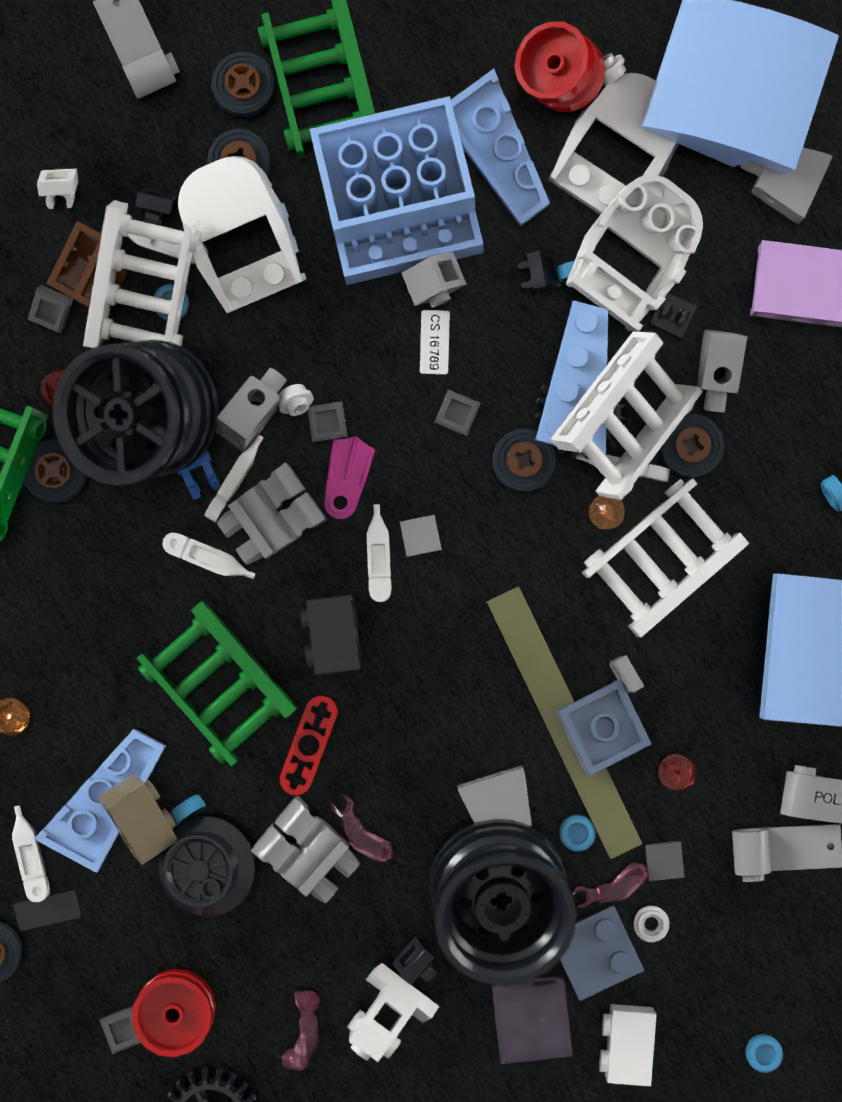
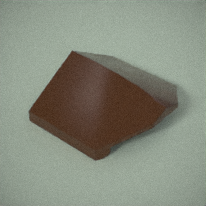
(77, 264)

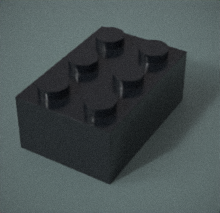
(332, 635)

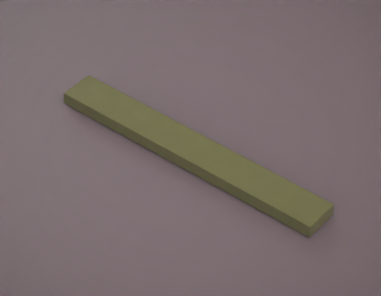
(550, 695)

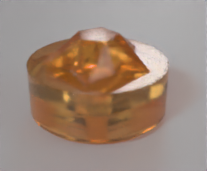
(606, 512)
(13, 716)

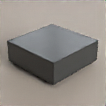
(50, 308)
(457, 412)
(327, 422)
(664, 860)
(119, 1030)

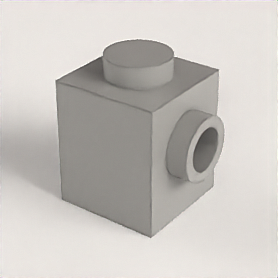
(426, 279)

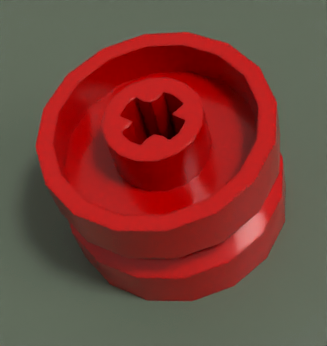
(560, 66)
(170, 1034)

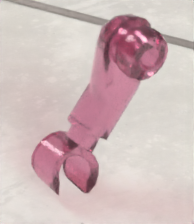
(360, 839)
(620, 889)
(309, 1035)

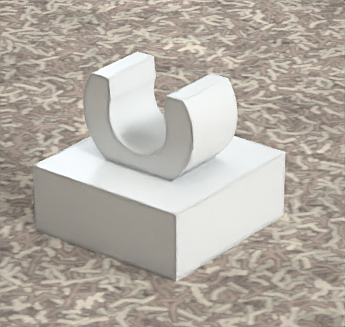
(58, 182)

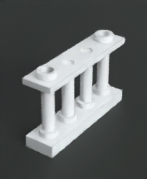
(113, 259)
(598, 407)
(697, 568)

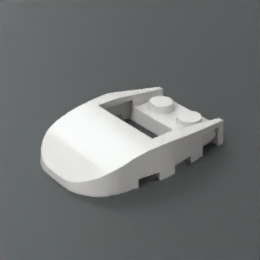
(622, 109)
(224, 198)
(656, 222)

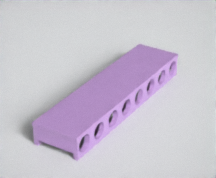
(798, 284)

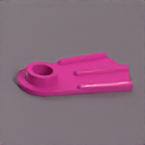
(347, 474)

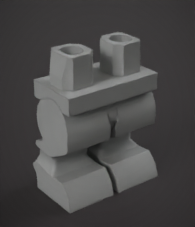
(260, 518)
(310, 862)

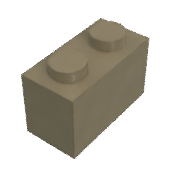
(139, 818)

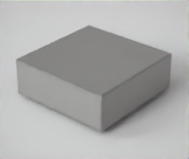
(420, 535)
(626, 673)

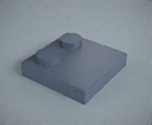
(603, 727)
(600, 953)

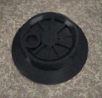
(207, 866)

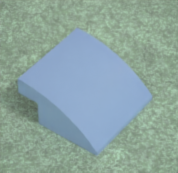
(740, 83)
(372, 187)
(803, 651)

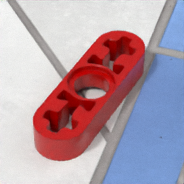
(289, 766)

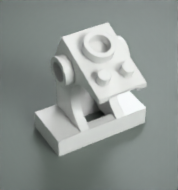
(370, 1037)

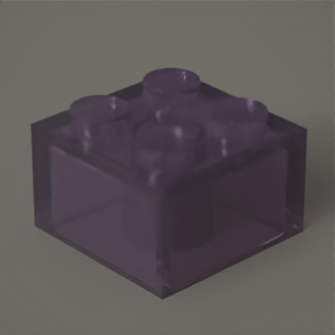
(532, 1020)

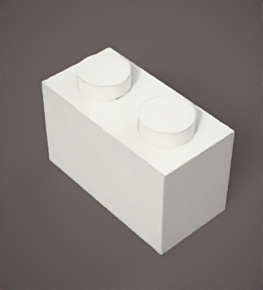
(628, 1045)

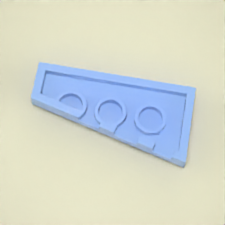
(498, 147)
(576, 369)
(82, 825)

